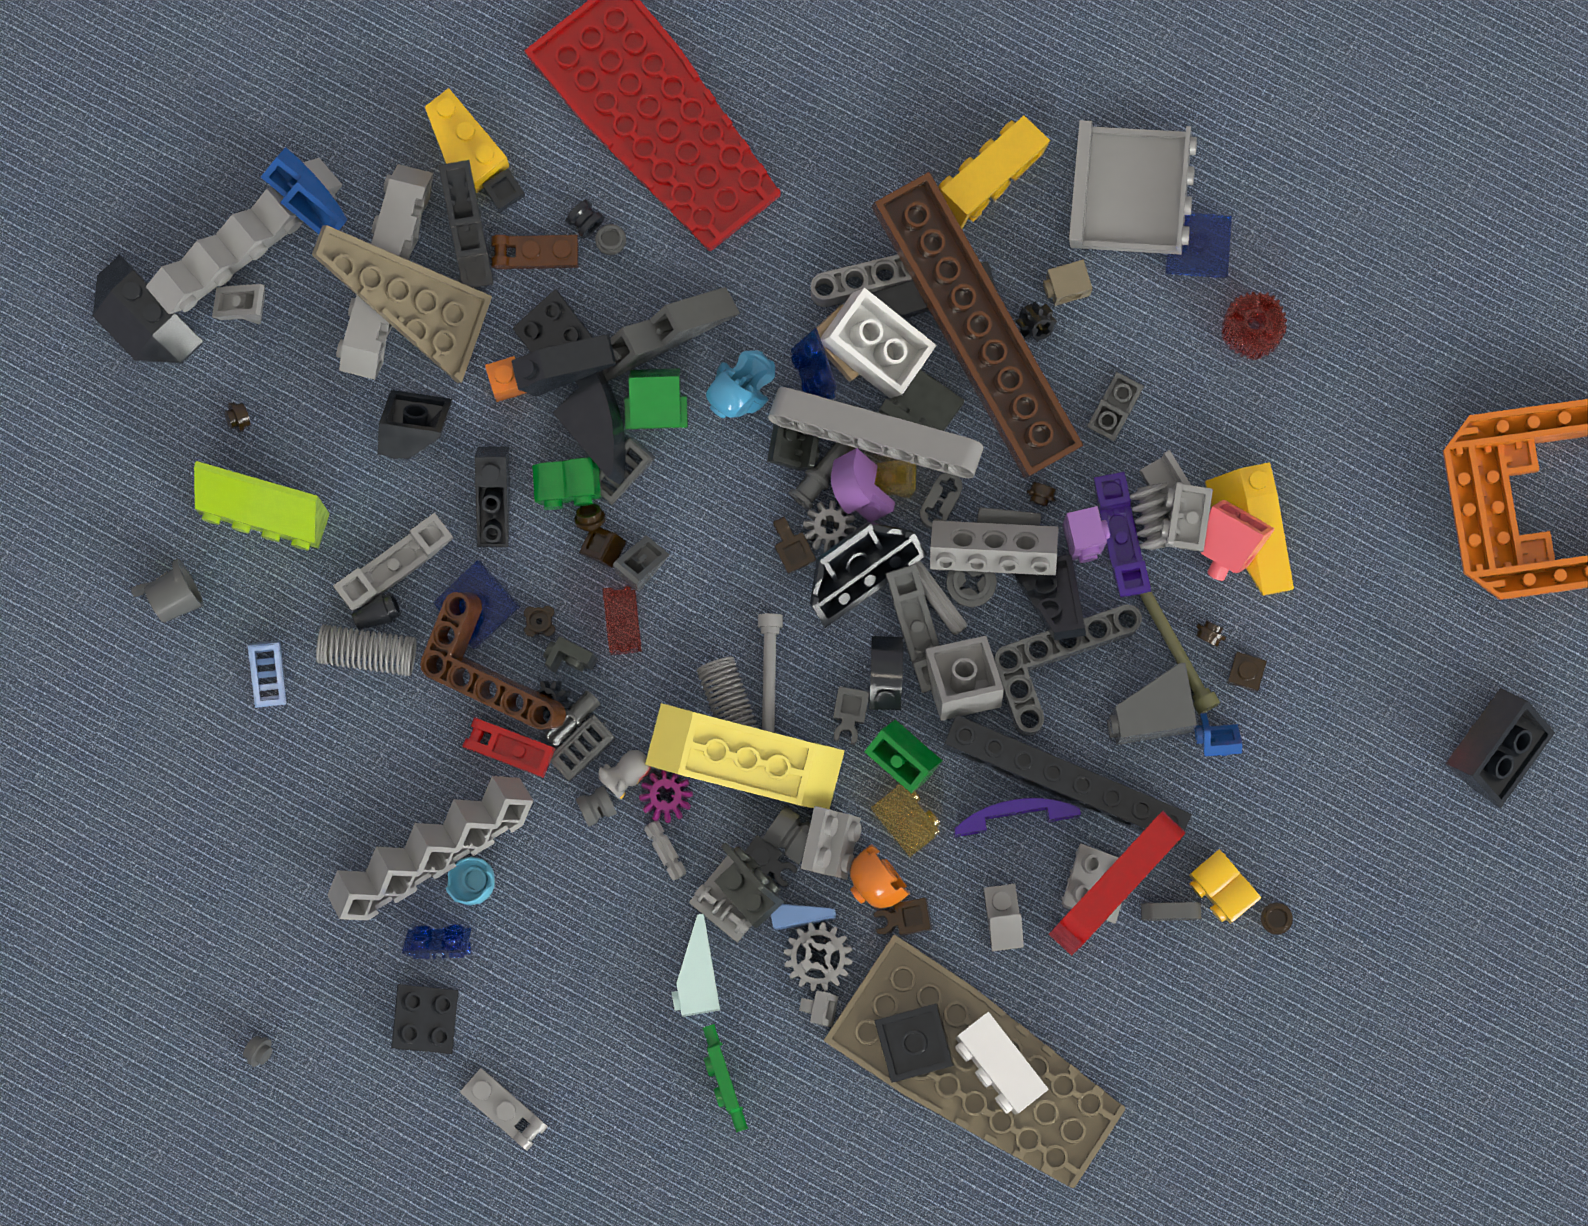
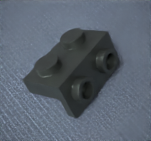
(793, 449)

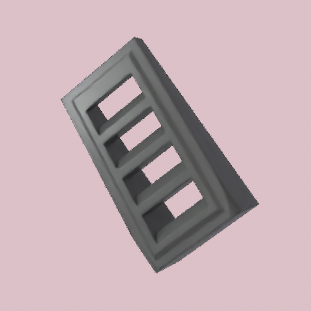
(647, 459)
(598, 748)

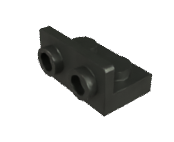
(573, 655)

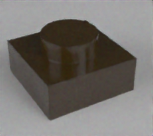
(1246, 671)

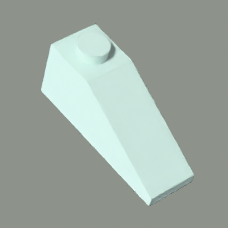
(696, 978)

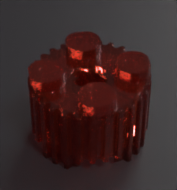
(1249, 341)

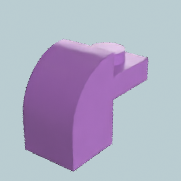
(854, 486)

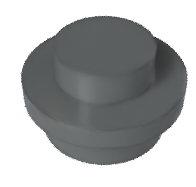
(610, 239)
(258, 1051)

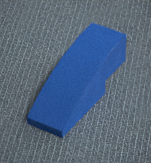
(303, 192)

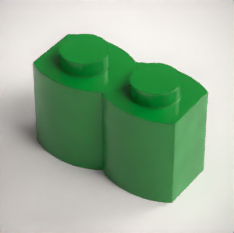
(566, 482)

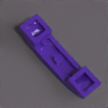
(1123, 544)
(1055, 811)

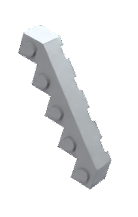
(398, 233)
(236, 244)
(431, 850)

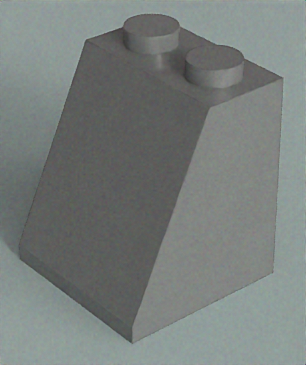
(1156, 710)

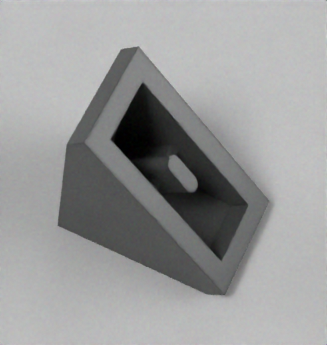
(640, 562)

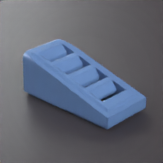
(253, 649)
(793, 916)

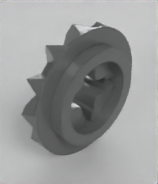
(968, 597)

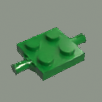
(717, 1067)

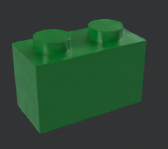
(903, 756)

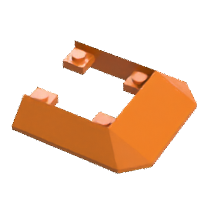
(1478, 472)

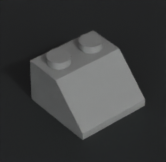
(964, 678)

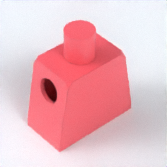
(1232, 539)

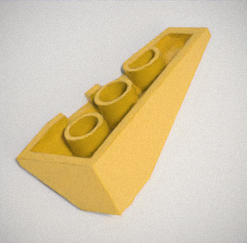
(1256, 493)

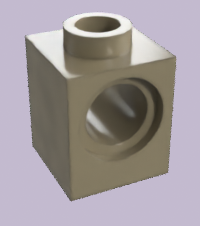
(1067, 283)

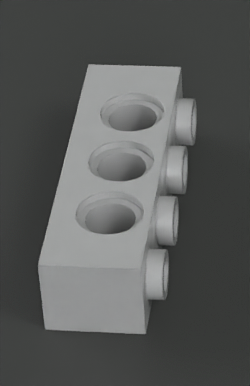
(993, 547)

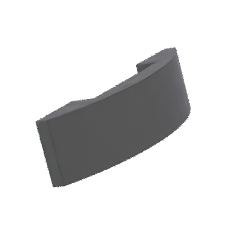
(913, 619)

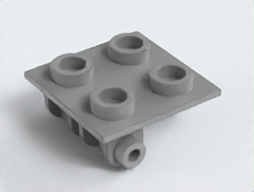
(1086, 871)
(718, 907)

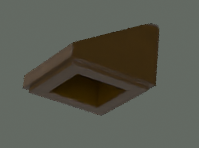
(603, 546)

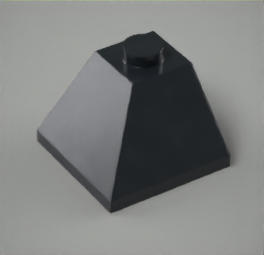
(411, 423)

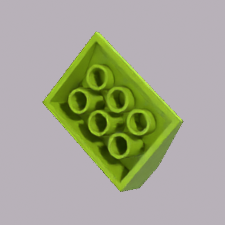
(259, 506)

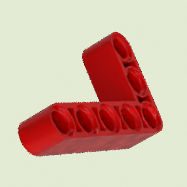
(1117, 883)

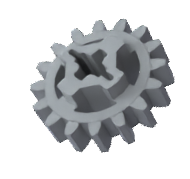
(806, 966)

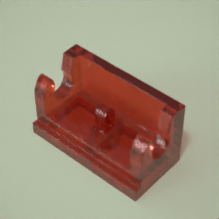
(622, 621)

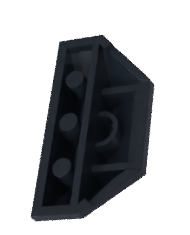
(138, 319)
(858, 567)

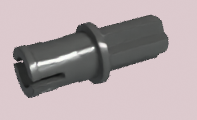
(574, 717)

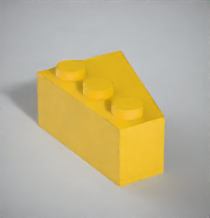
(464, 139)

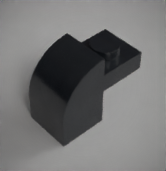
(886, 673)

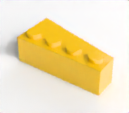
(990, 172)

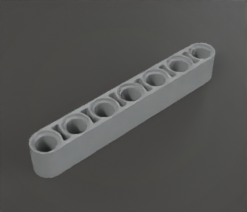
(875, 432)

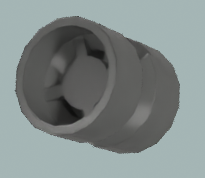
(788, 833)

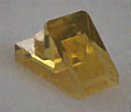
(896, 478)

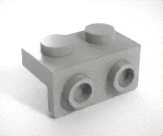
(1187, 517)

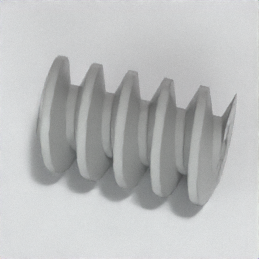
(1152, 514)

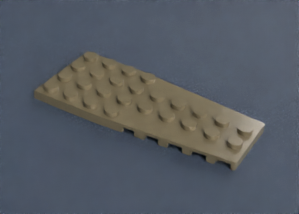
(1052, 1134)

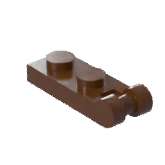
(535, 251)

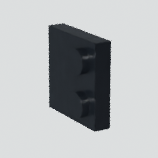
(914, 1043)

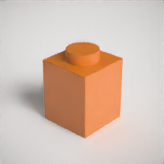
(503, 379)

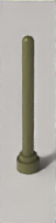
(1203, 697)

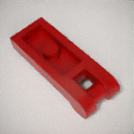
(510, 748)

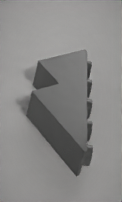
(669, 329)

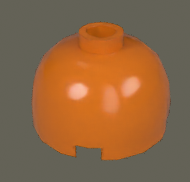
(876, 880)

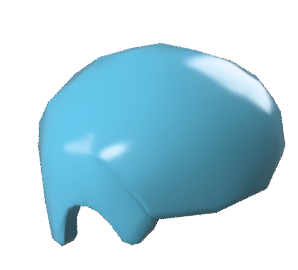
(471, 881)

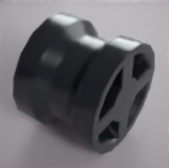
(584, 218)

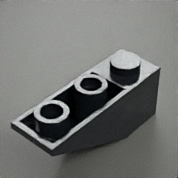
(492, 496)

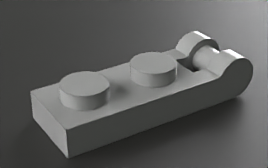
(502, 1108)

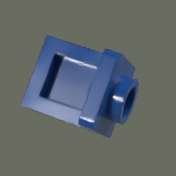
(1218, 739)

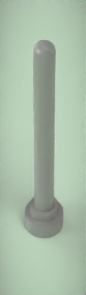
(770, 627)

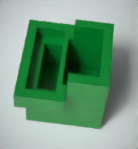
(655, 400)

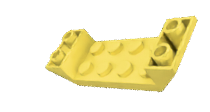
(744, 757)

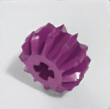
(664, 807)

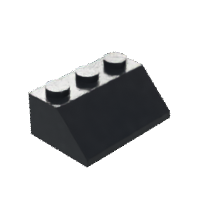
(1500, 747)

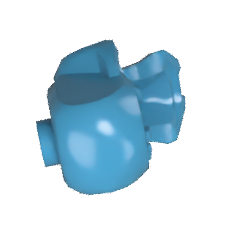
(738, 388)

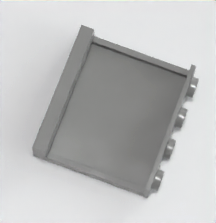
(1132, 189)

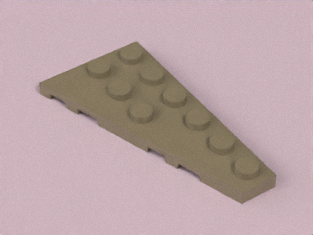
(419, 303)

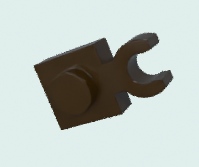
(910, 917)

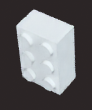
(877, 343)
(1000, 1064)

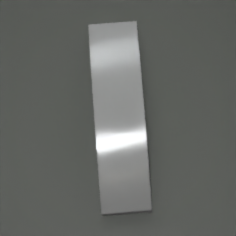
(394, 564)

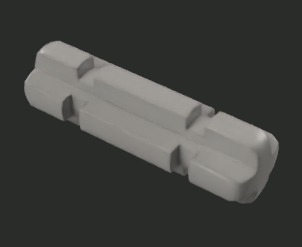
(665, 850)

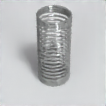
(332, 639)
(723, 671)

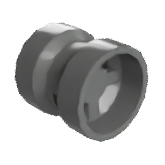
(596, 806)

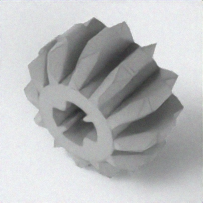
(820, 532)

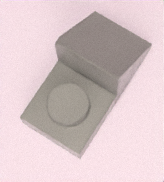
(239, 302)
(1003, 917)

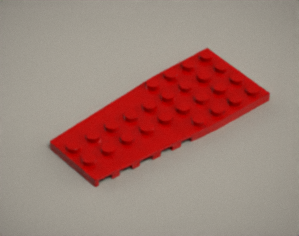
(655, 115)

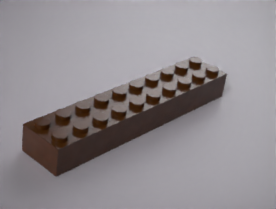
(976, 325)

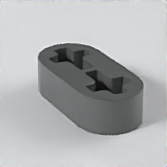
(934, 498)
(1171, 911)

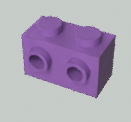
(1085, 534)

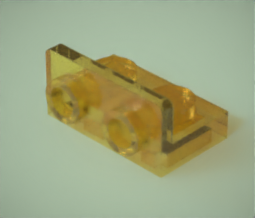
(906, 819)

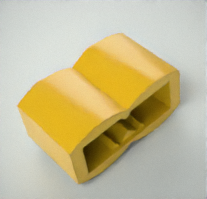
(1223, 887)

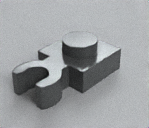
(851, 709)

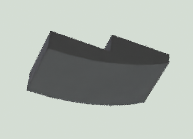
(1115, 406)

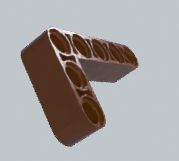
(480, 677)

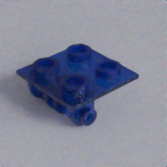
(813, 366)
(425, 940)

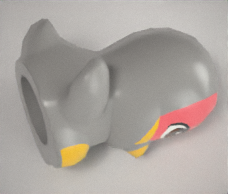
(626, 773)

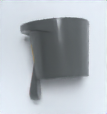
(171, 593)

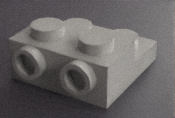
(831, 843)

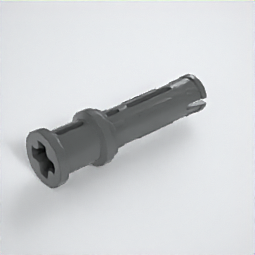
(818, 477)

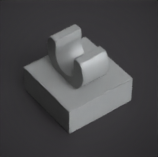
(821, 1008)

